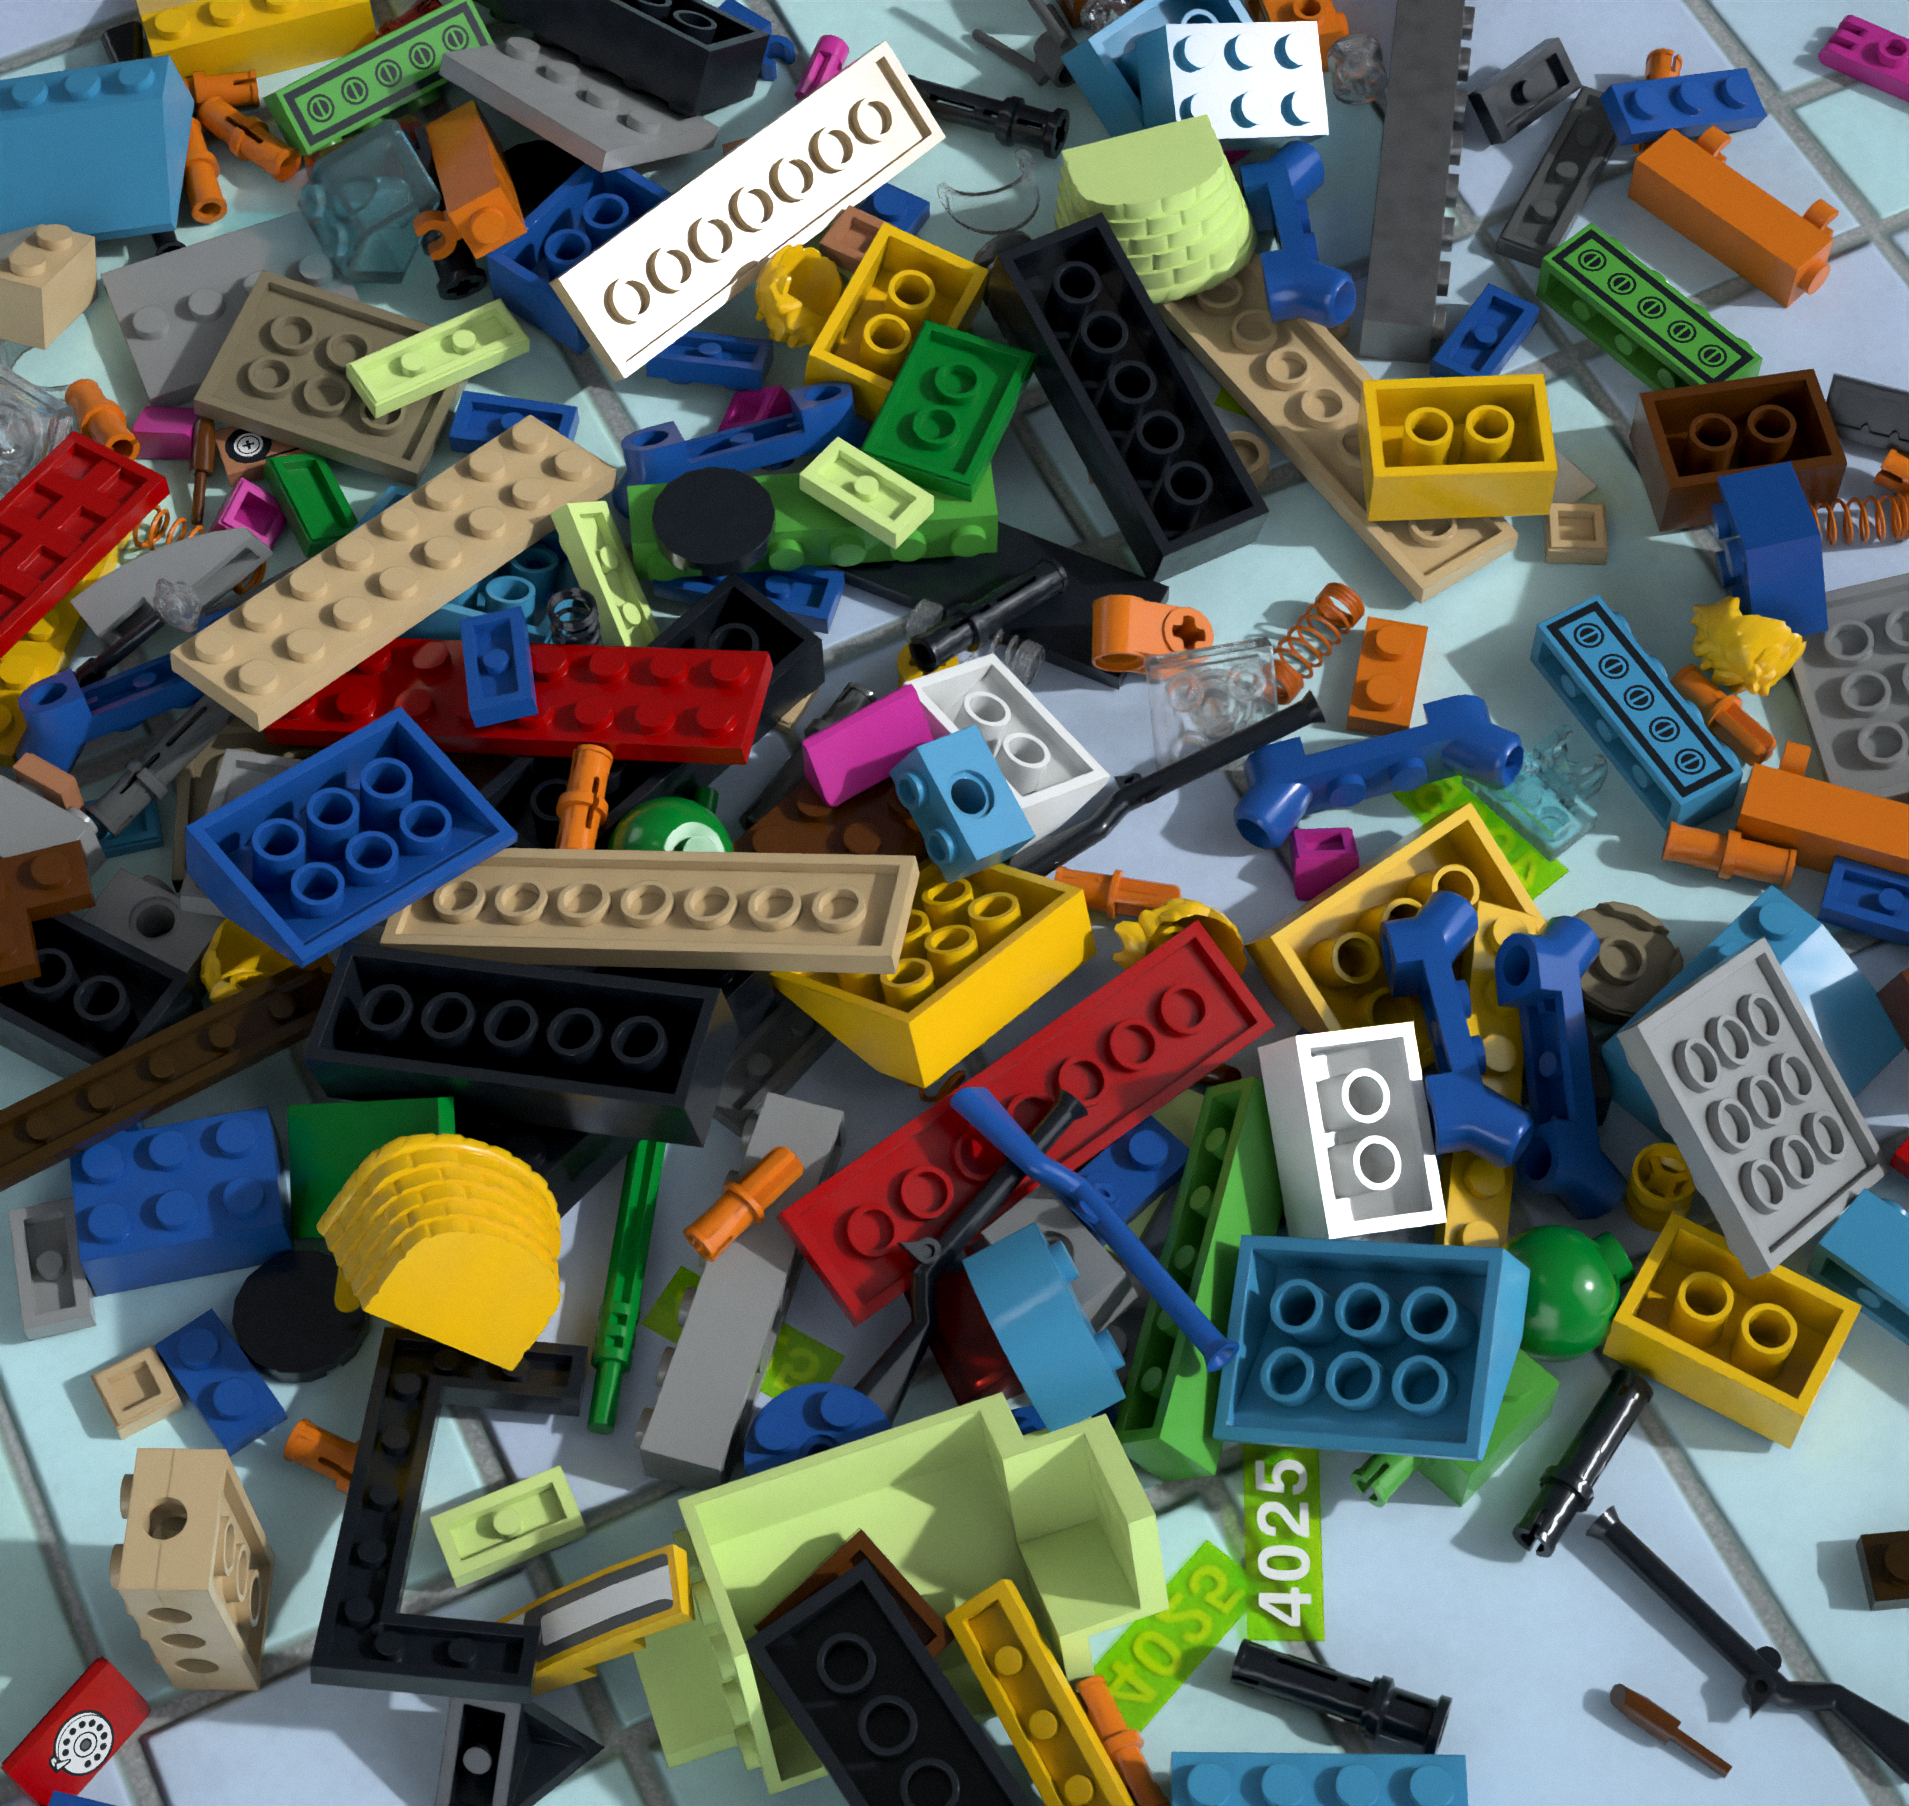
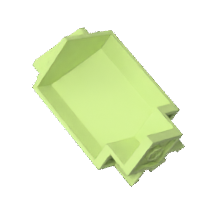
(954, 1512)

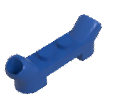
(1292, 275)
(817, 418)
(67, 717)
(1451, 743)
(1544, 981)
(1460, 1107)

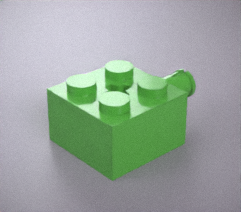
(1523, 1409)

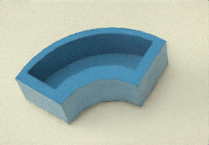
(1044, 1328)

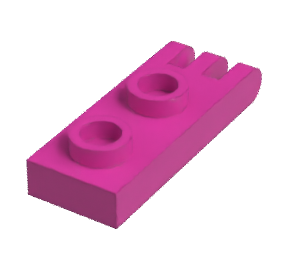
(1869, 55)

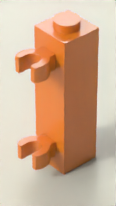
(474, 186)
(1733, 217)
(1822, 818)

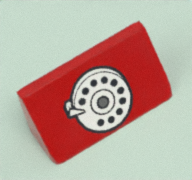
(77, 1735)

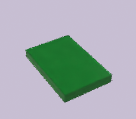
(949, 409)
(335, 1138)

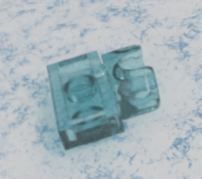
(1549, 795)

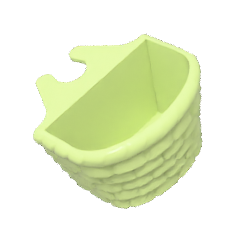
(1166, 203)

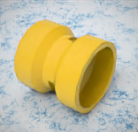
(1665, 1173)

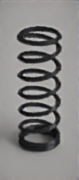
(590, 621)

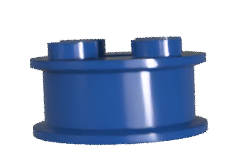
(809, 1422)

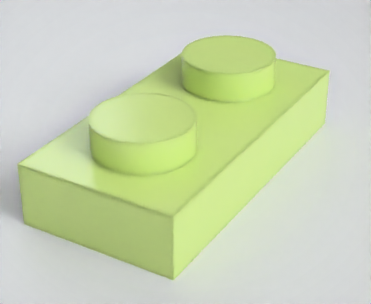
(866, 492)
(508, 1526)

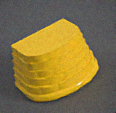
(448, 1244)

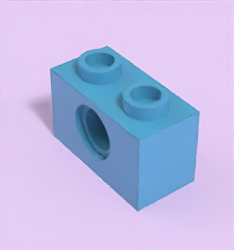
(965, 773)

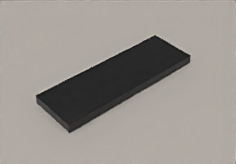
(1059, 623)

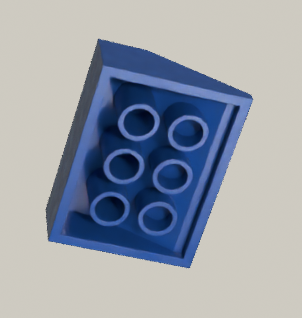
(343, 839)

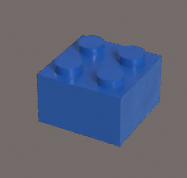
(1771, 547)

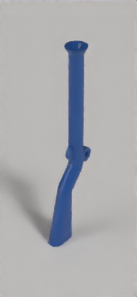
(1094, 1205)

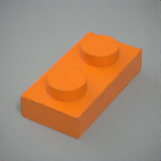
(1386, 677)

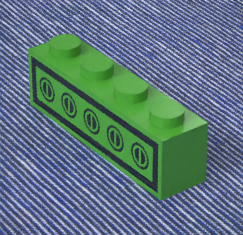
(375, 79)
(1639, 315)

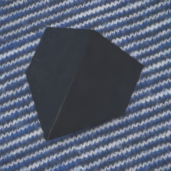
(506, 1753)

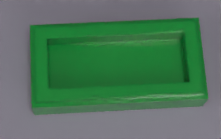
(310, 500)

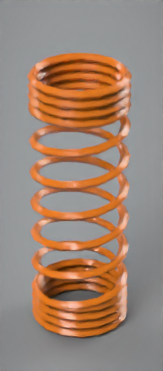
(1899, 518)
(1325, 607)

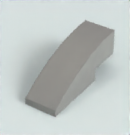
(205, 562)

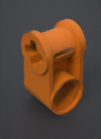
(1131, 629)

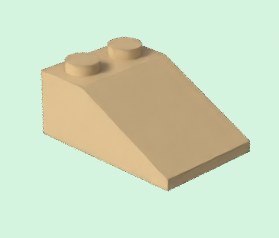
(44, 282)

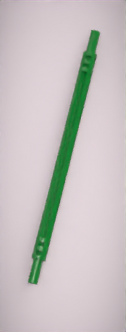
(626, 1271)

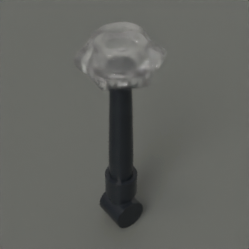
(174, 606)

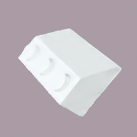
(1033, 750)
(1352, 1132)

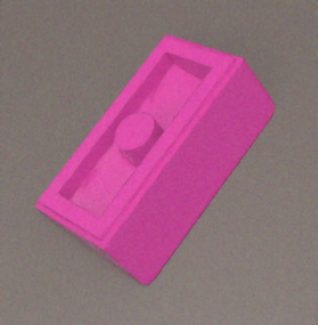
(864, 746)

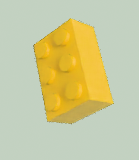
(884, 308)
(1456, 447)
(1727, 1339)

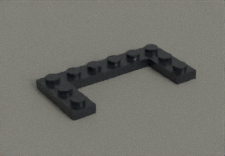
(361, 1629)

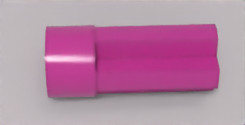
(824, 63)

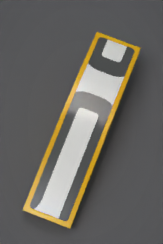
(607, 1615)

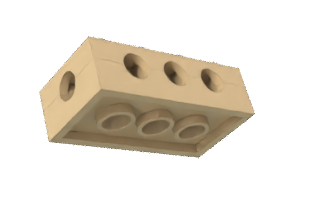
(195, 1568)

